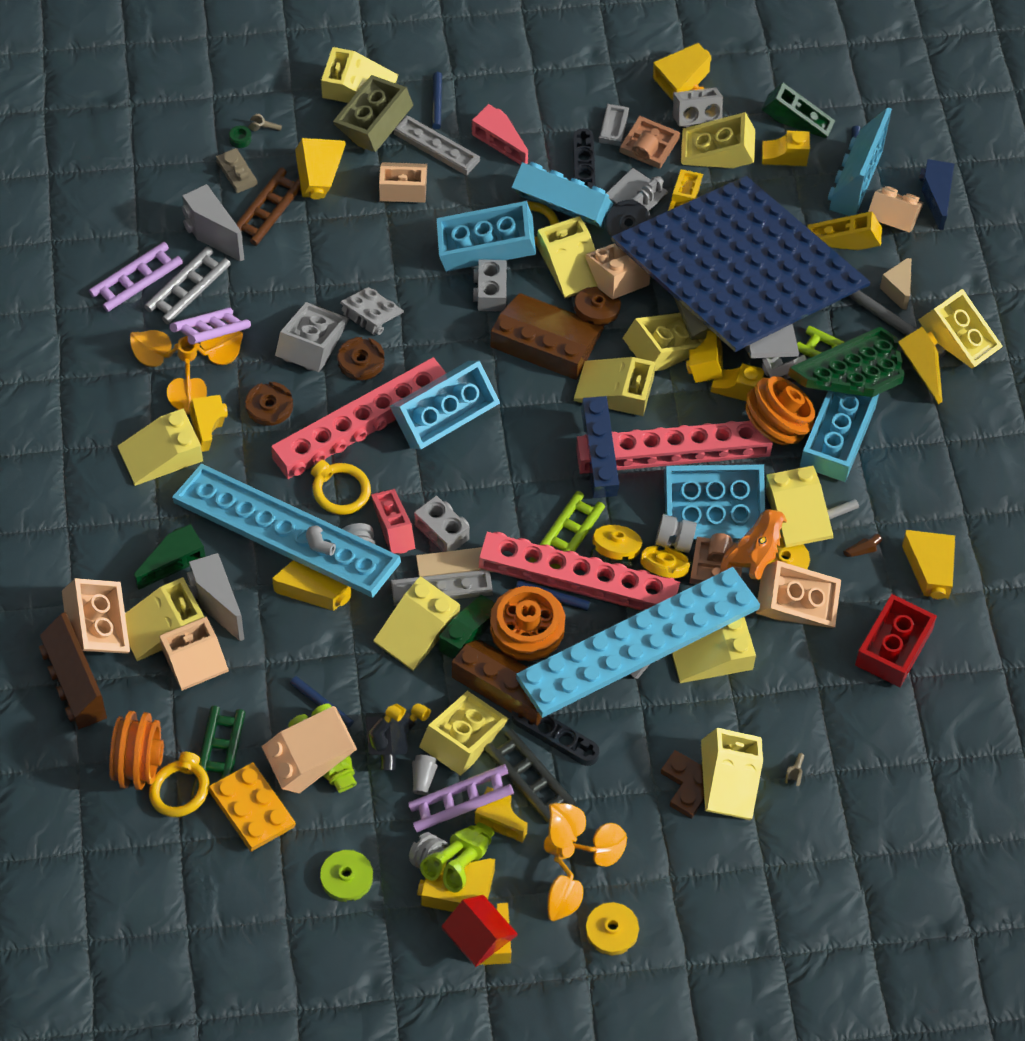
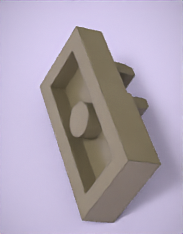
(236, 170)

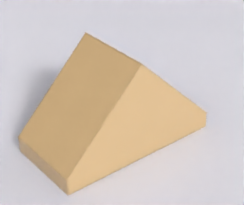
(897, 283)

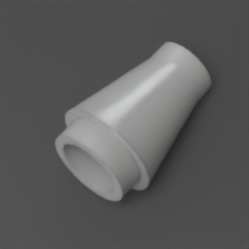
(423, 773)

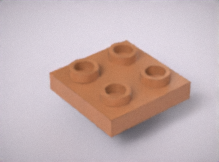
(649, 142)
(709, 556)

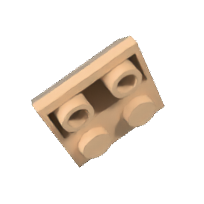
(403, 182)
(896, 209)
(616, 271)
(193, 653)

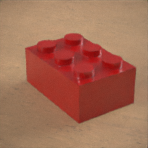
(895, 640)

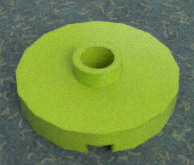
(350, 887)

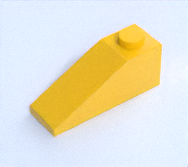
(850, 232)
(924, 357)

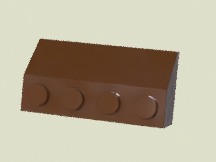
(72, 673)
(494, 677)

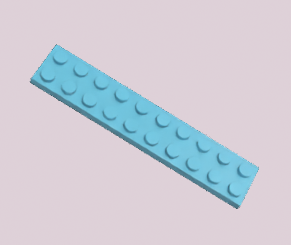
(284, 529)
(637, 642)

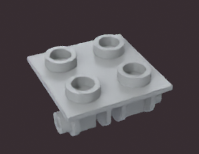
(638, 188)
(370, 310)

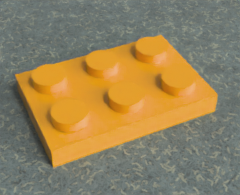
(252, 806)

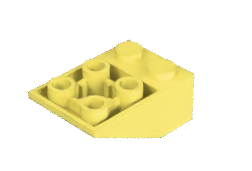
(348, 72)
(565, 252)
(622, 380)
(160, 613)
(731, 772)

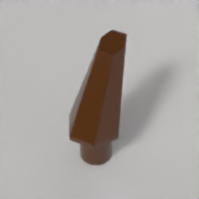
(864, 546)

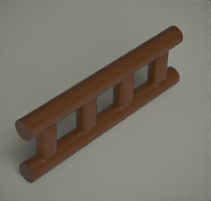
(266, 194)

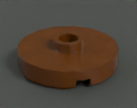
(596, 306)
(361, 349)
(269, 394)

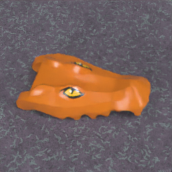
(757, 545)

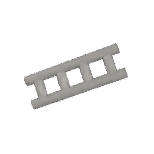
(187, 297)

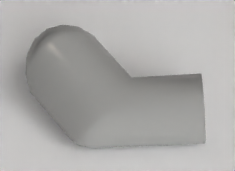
(317, 543)

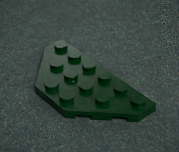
(856, 367)

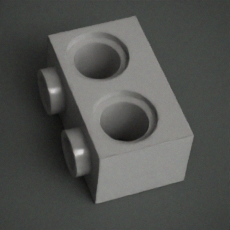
(698, 101)
(491, 285)
(437, 528)

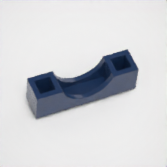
(601, 447)

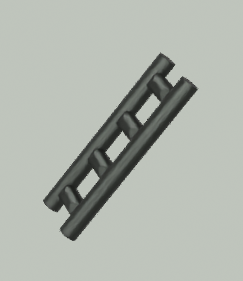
(530, 760)

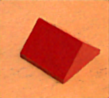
(478, 929)

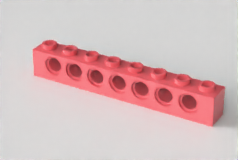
(347, 418)
(685, 450)
(565, 578)

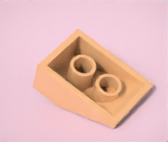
(798, 595)
(97, 615)
(309, 749)

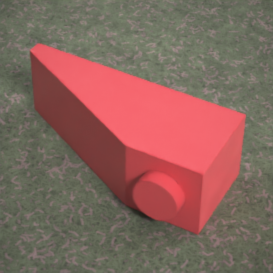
(498, 132)
(393, 521)

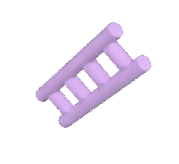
(131, 288)
(208, 332)
(474, 802)

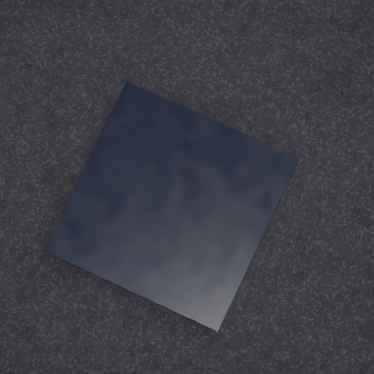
(740, 262)

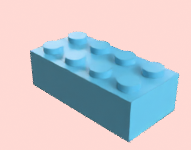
(561, 194)
(486, 235)
(444, 404)
(838, 433)

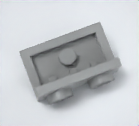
(774, 366)

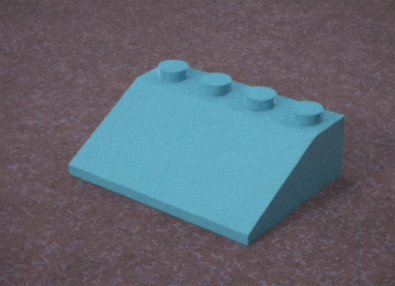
(859, 166)
(715, 497)

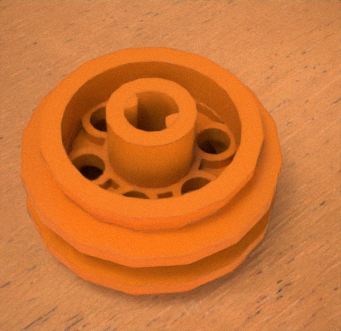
(780, 410)
(528, 605)
(135, 750)

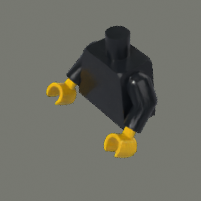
(389, 732)

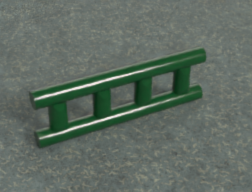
(210, 742)

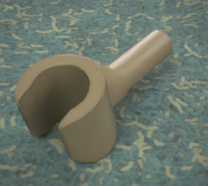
(260, 122)
(795, 772)

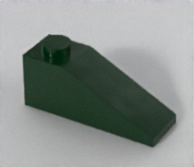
(795, 111)
(170, 556)
(466, 626)

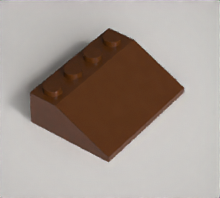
(545, 335)

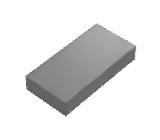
(614, 125)

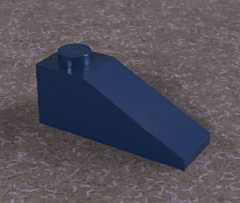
(937, 188)

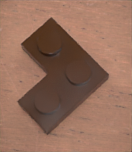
(690, 777)

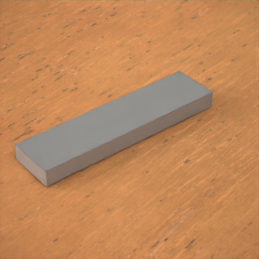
(436, 145)
(454, 585)

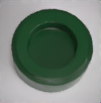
(240, 136)

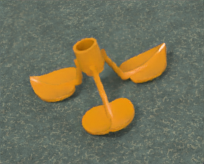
(153, 345)
(564, 826)

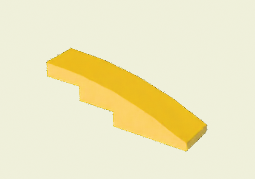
(685, 188)

